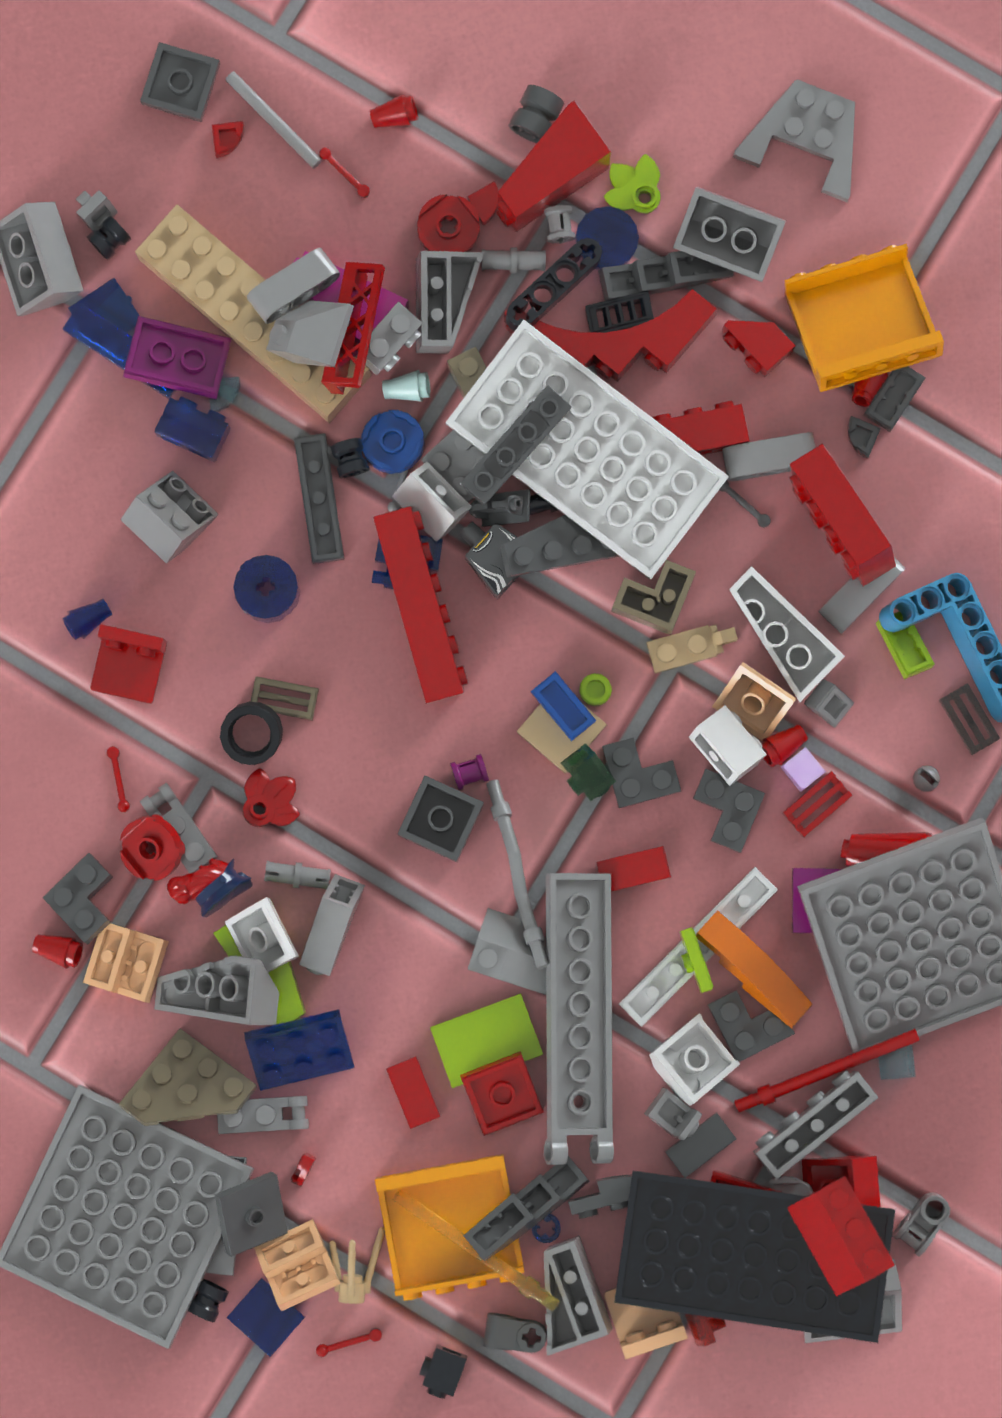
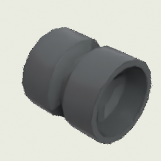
(538, 110)

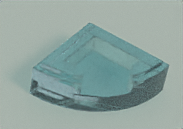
(227, 394)

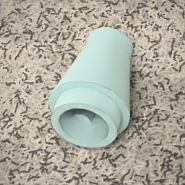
(411, 386)

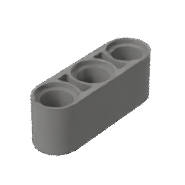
(293, 285)
(765, 456)
(854, 598)

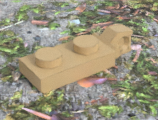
(688, 647)

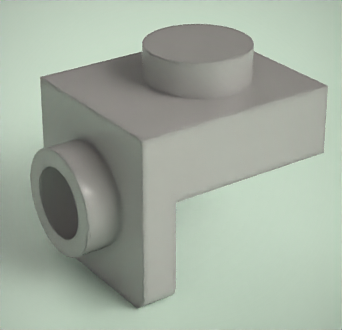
(673, 1115)

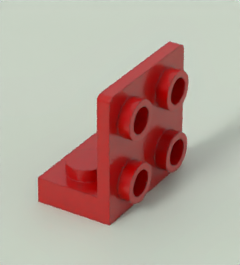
(128, 664)

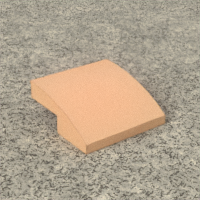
(126, 962)
(297, 1265)

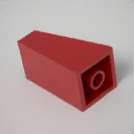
(554, 169)

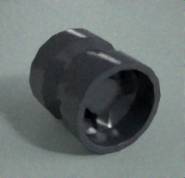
(108, 237)
(350, 458)
(206, 1301)

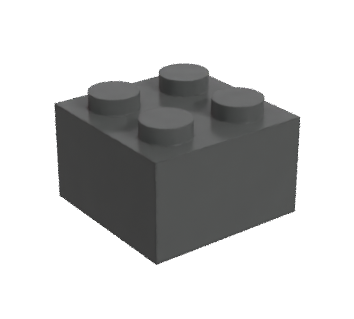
(440, 819)

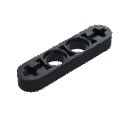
(556, 287)

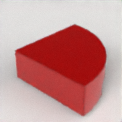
(227, 137)
(485, 202)
(303, 1169)

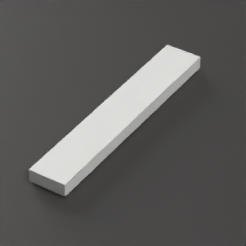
(670, 972)

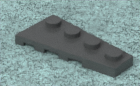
(552, 547)

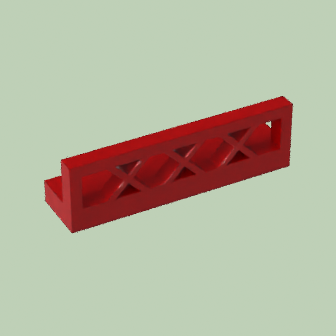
(353, 293)

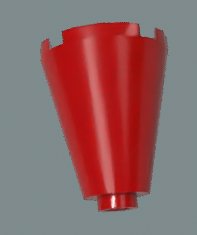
(870, 845)

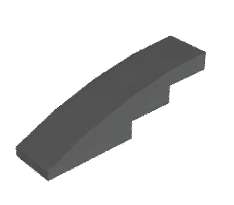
(659, 275)
(525, 1209)

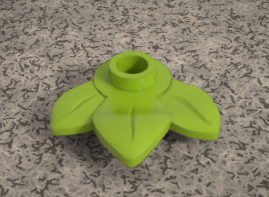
(631, 183)

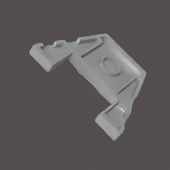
(811, 122)

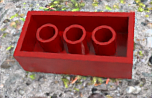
(842, 514)

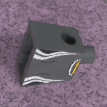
(486, 556)

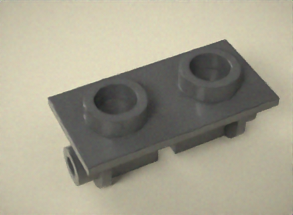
(503, 508)

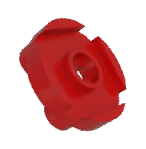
(449, 208)
(167, 843)

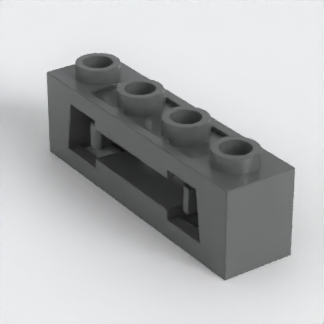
(515, 445)

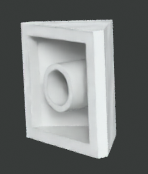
(262, 935)

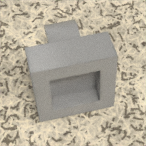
(95, 209)

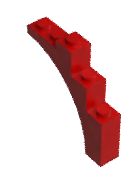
(659, 340)

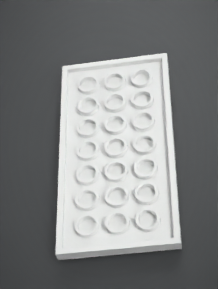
(603, 460)

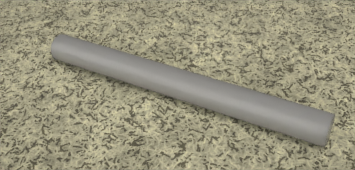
(273, 120)

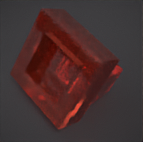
(703, 1328)

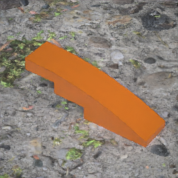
(756, 970)

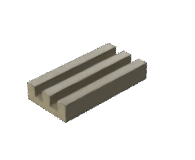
(311, 704)

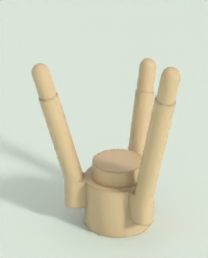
(352, 1288)

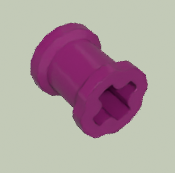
(469, 772)

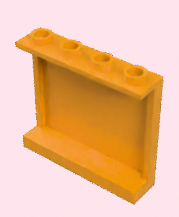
(862, 318)
(461, 1196)

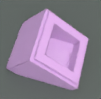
(803, 769)

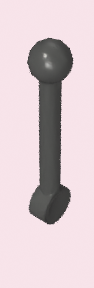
(763, 520)

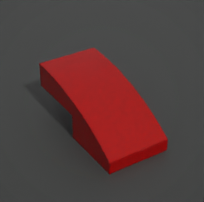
(636, 868)

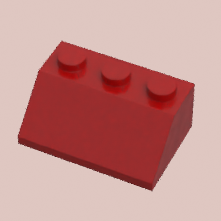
(859, 1171)
(841, 1236)

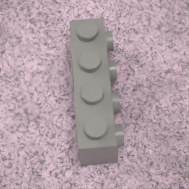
(815, 1124)

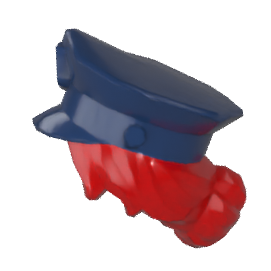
(210, 886)

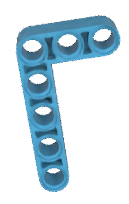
(964, 635)

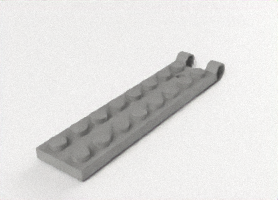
(579, 1014)

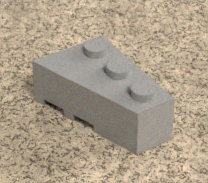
(442, 295)
(581, 1309)

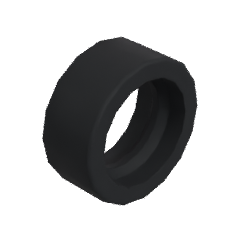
(247, 757)

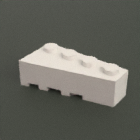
(790, 639)

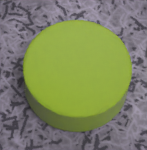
(595, 689)

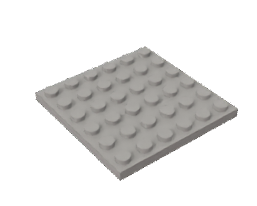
(912, 935)
(122, 1217)

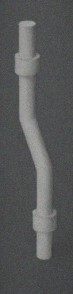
(533, 934)

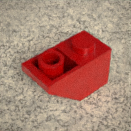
(760, 343)

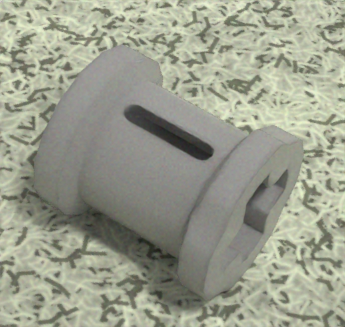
(559, 224)

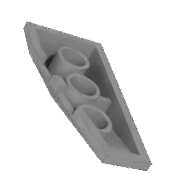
(504, 954)
(222, 990)

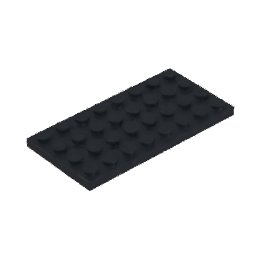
(737, 1259)

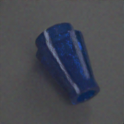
(85, 619)

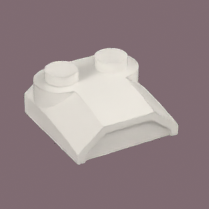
(692, 1061)

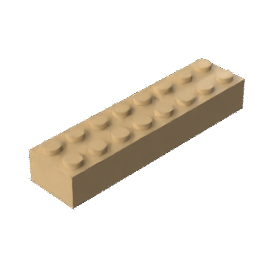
(218, 287)

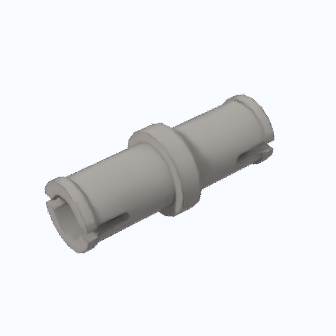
(513, 260)
(297, 875)

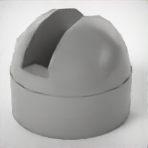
(921, 783)

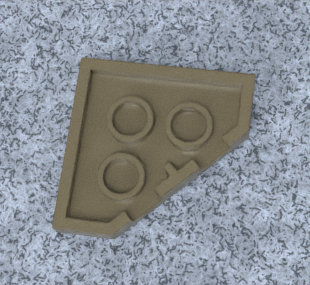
(186, 1085)

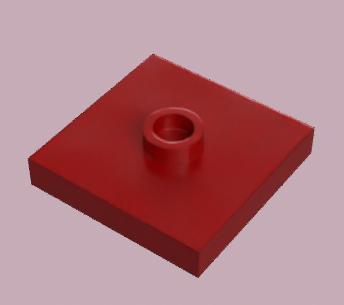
(502, 1093)

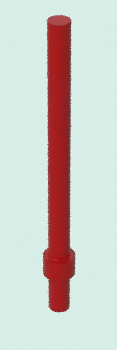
(768, 1094)

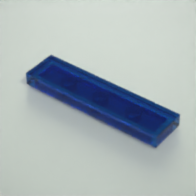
(104, 339)

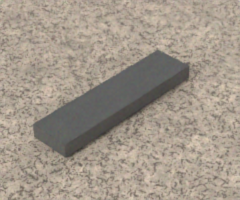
(319, 498)

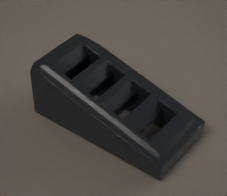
(629, 301)

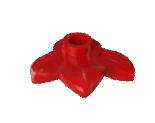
(272, 796)

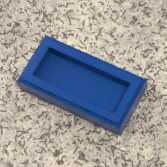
(563, 706)

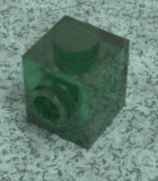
(587, 773)

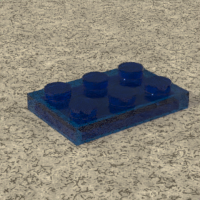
(299, 1050)

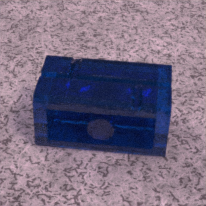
(193, 429)

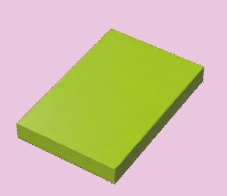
(485, 1037)

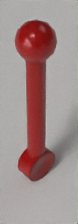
(362, 190)
(113, 753)
(374, 1335)

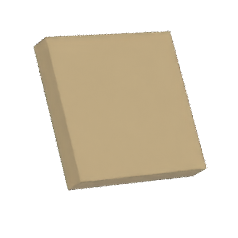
(551, 741)

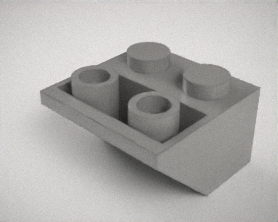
(168, 516)

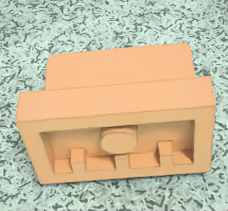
(643, 1328)

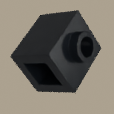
(442, 1371)

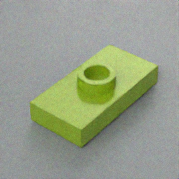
(907, 649)
(694, 960)

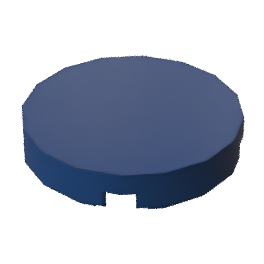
(392, 441)

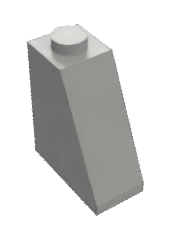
(331, 925)

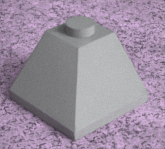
(311, 333)

